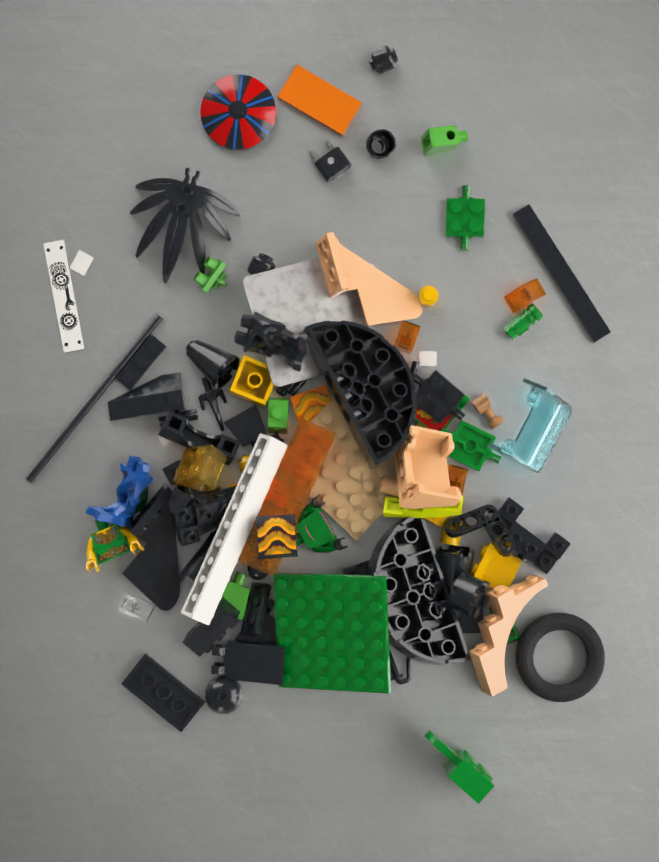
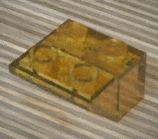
(200, 468)

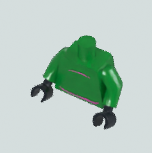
(316, 530)

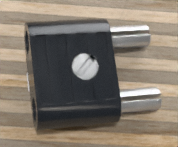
(332, 163)

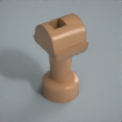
(482, 406)

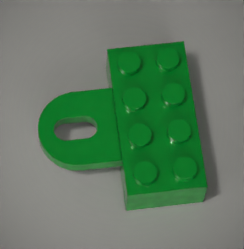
(464, 770)

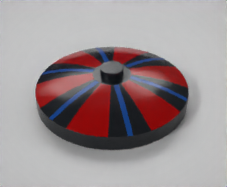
(238, 112)

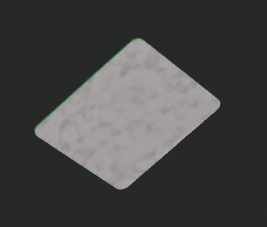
(297, 299)

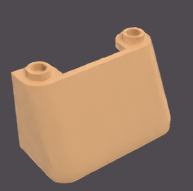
(424, 470)

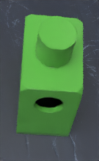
(442, 139)
(278, 415)
(237, 593)

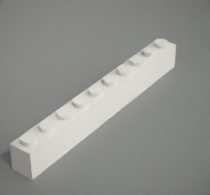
(234, 529)

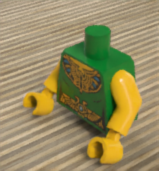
(109, 543)

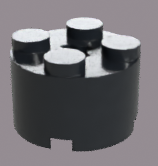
(469, 595)

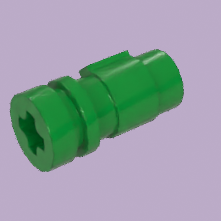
(520, 324)

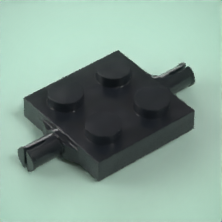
(438, 396)

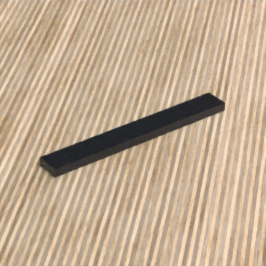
(561, 273)

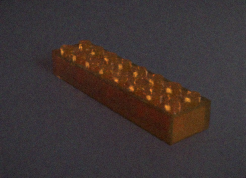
(291, 485)

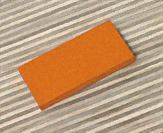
(319, 100)

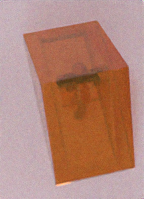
(524, 295)
(406, 337)
(457, 477)

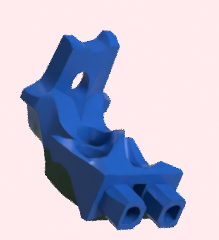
(134, 486)

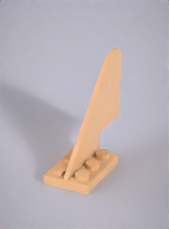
(380, 296)

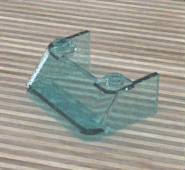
(539, 430)

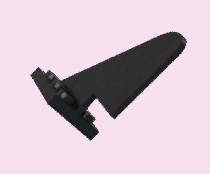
(156, 566)

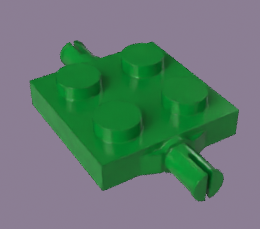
(465, 217)
(472, 446)

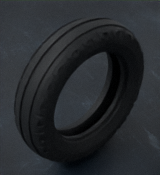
(591, 672)

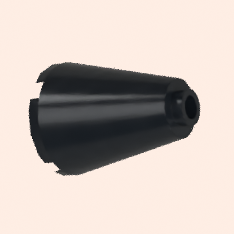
(212, 362)
(454, 562)

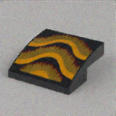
(276, 536)

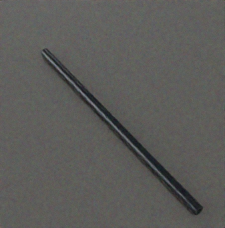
(94, 398)

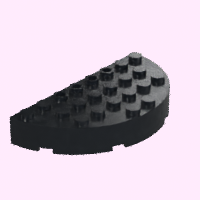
(367, 383)
(417, 595)

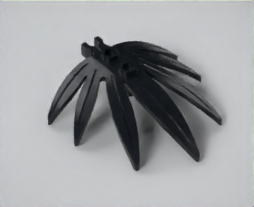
(184, 204)

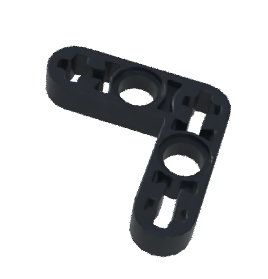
(483, 521)

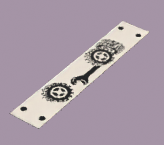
(63, 296)

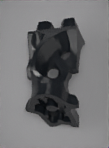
(266, 331)

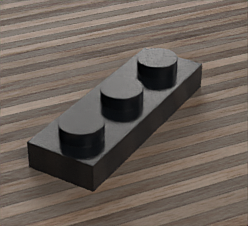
(141, 362)

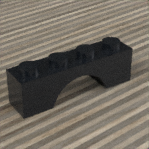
(183, 433)

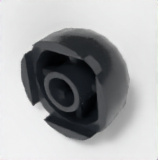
(223, 695)

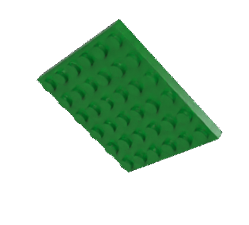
(333, 631)

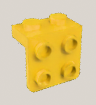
(495, 568)

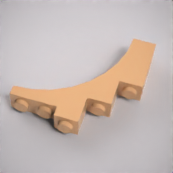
(495, 630)

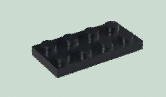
(163, 692)

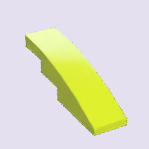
(393, 509)

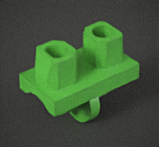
(214, 275)

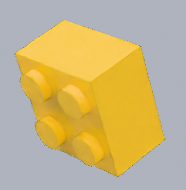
(252, 382)

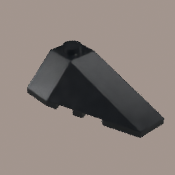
(151, 398)

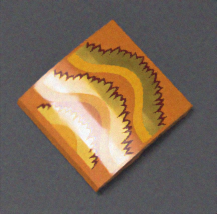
(310, 403)

